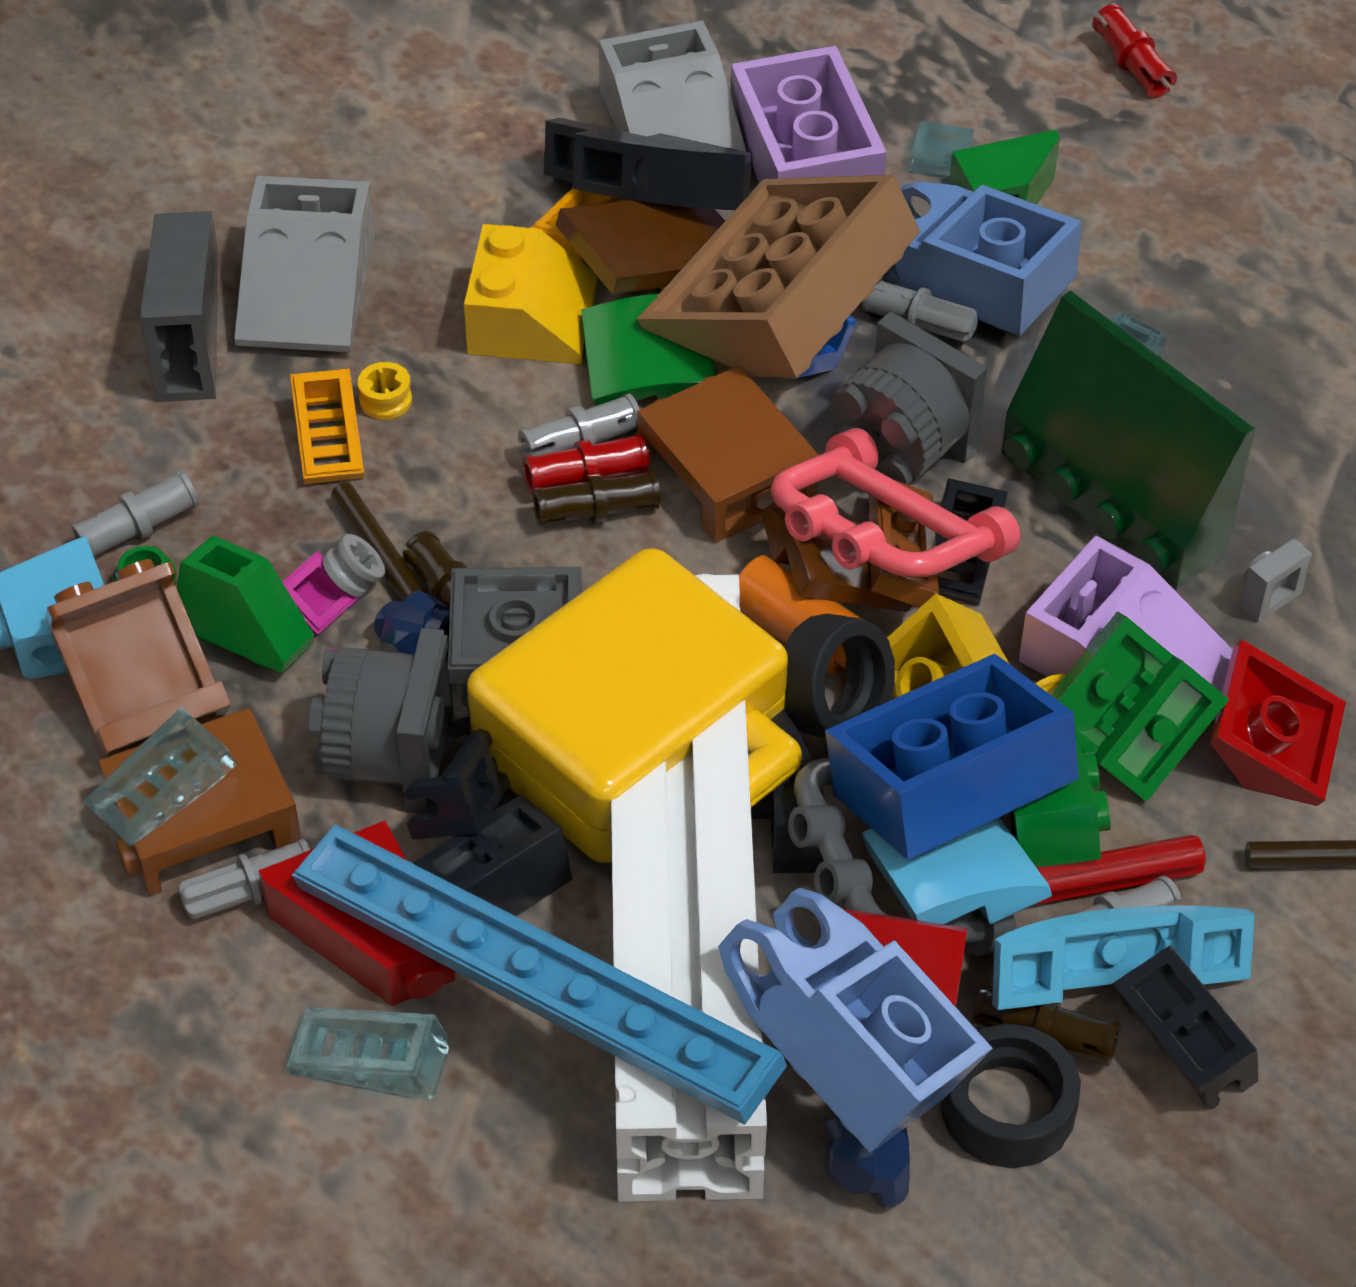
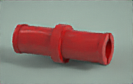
(1134, 50)
(572, 465)

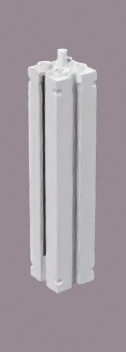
(676, 895)

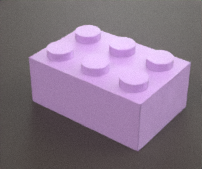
(804, 117)

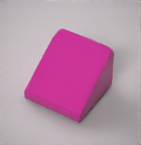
(317, 594)

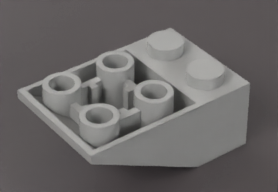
(669, 85)
(304, 263)

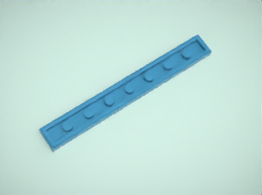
(543, 974)

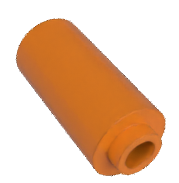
(773, 603)

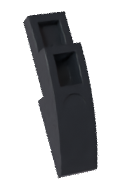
(646, 167)

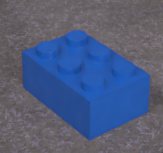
(952, 755)

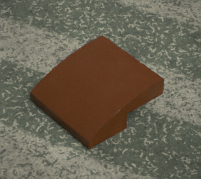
(818, 572)

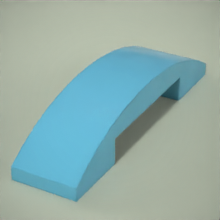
(1106, 944)

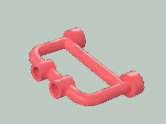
(853, 459)

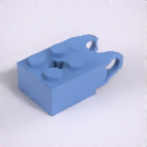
(989, 253)
(853, 1018)

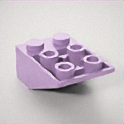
(1089, 595)

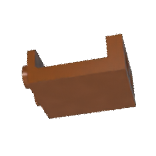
(725, 447)
(133, 656)
(238, 807)

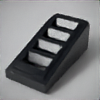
(968, 500)

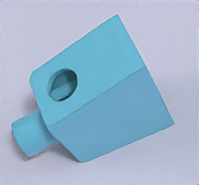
(27, 593)

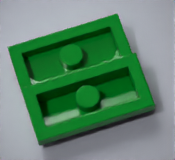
(634, 360)
(1136, 705)

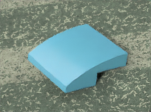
(964, 874)

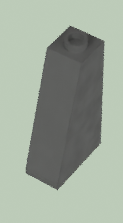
(182, 306)

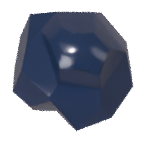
(401, 621)
(880, 1173)

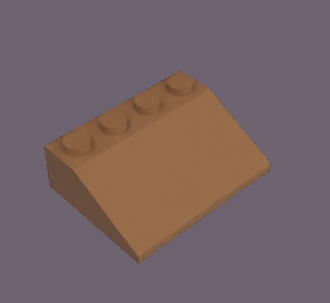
(785, 272)

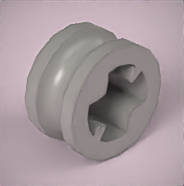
(353, 565)

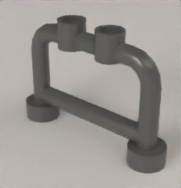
(850, 879)

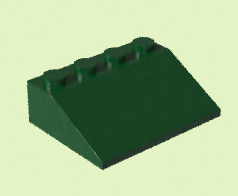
(1129, 443)

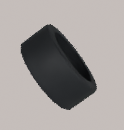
(868, 678)
(1011, 1143)

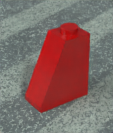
(359, 950)

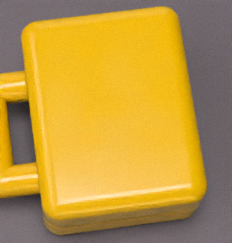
(623, 687)

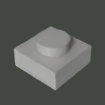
(1275, 579)

